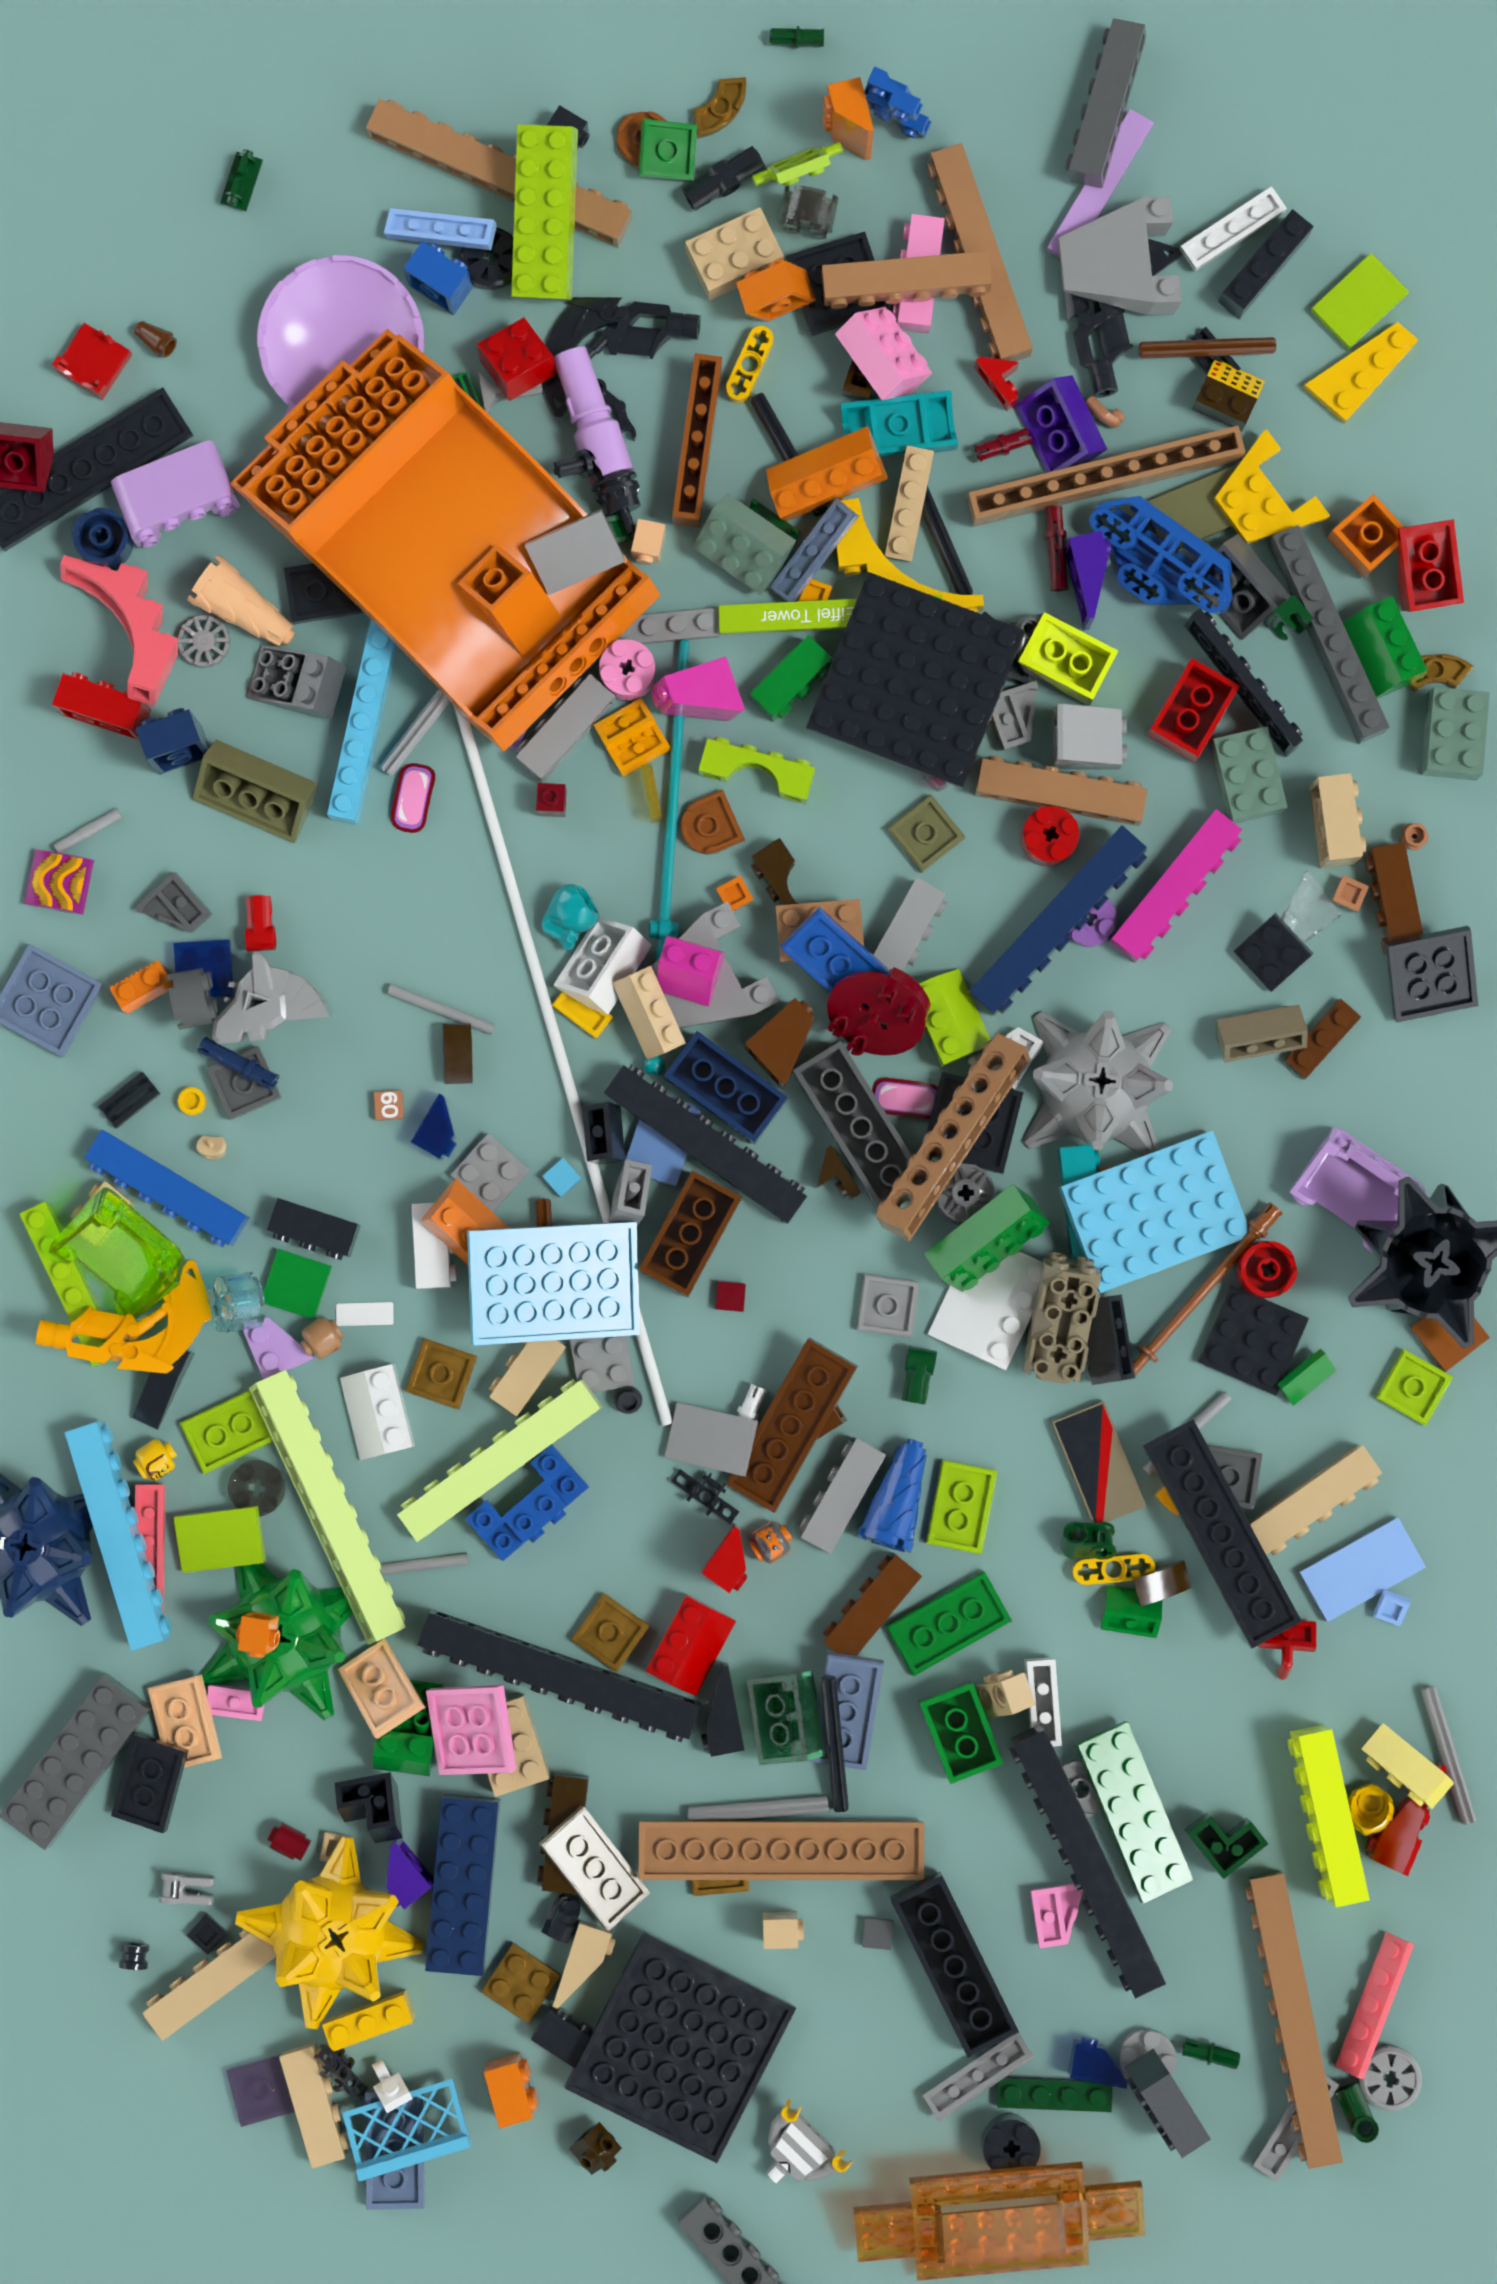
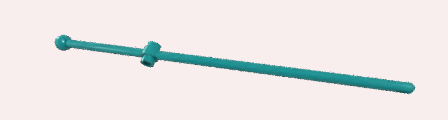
(664, 926)

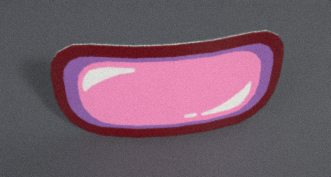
(412, 797)
(905, 1097)

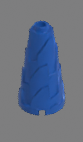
(894, 1508)

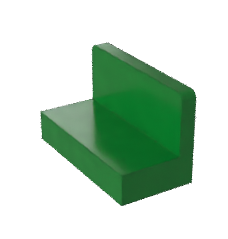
(1126, 1616)

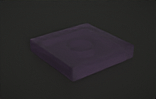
(260, 2090)

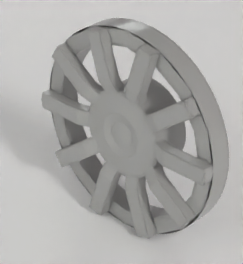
(204, 641)

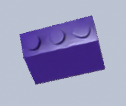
(1061, 425)

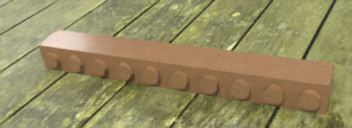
(485, 166)
(1105, 476)
(1295, 2020)

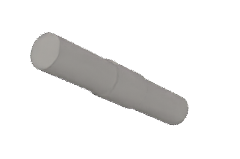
(88, 831)

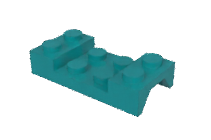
(904, 421)

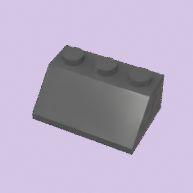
(1253, 588)

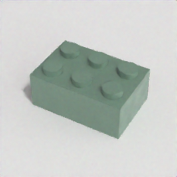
(744, 544)
(1455, 733)
(1248, 775)

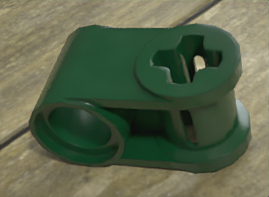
(1089, 1541)

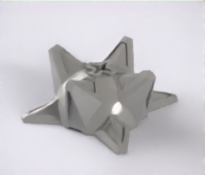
(1077, 1104)

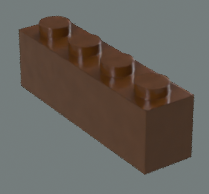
(1394, 892)
(872, 1607)

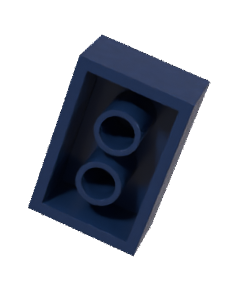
(172, 740)

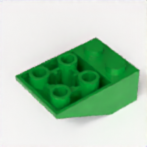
(411, 1744)

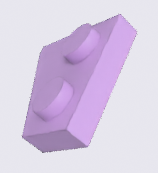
(274, 1349)

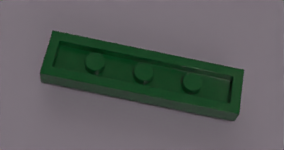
(1053, 2094)

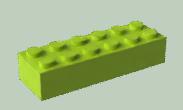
(544, 212)

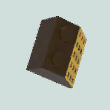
(1228, 395)

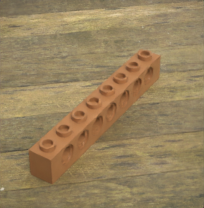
(907, 1220)

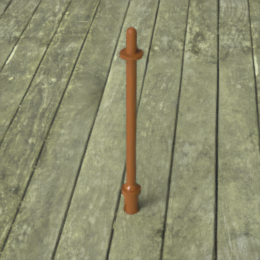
(1257, 1229)

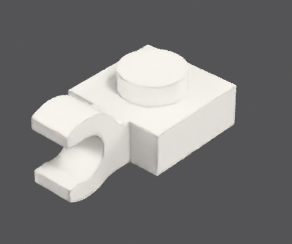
(391, 2089)

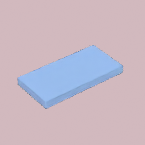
(1362, 1569)

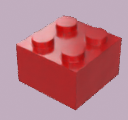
(516, 359)

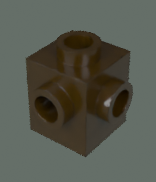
(596, 2149)

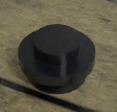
(628, 1399)

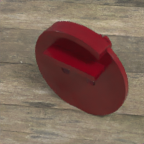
(891, 1000)

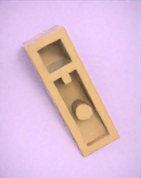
(584, 1958)

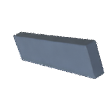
(814, 551)

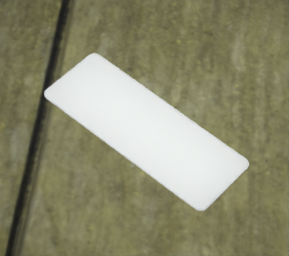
(364, 1314)

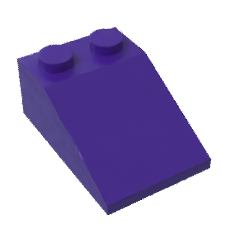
(1087, 565)

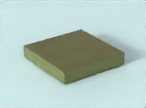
(926, 833)

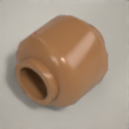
(321, 1338)

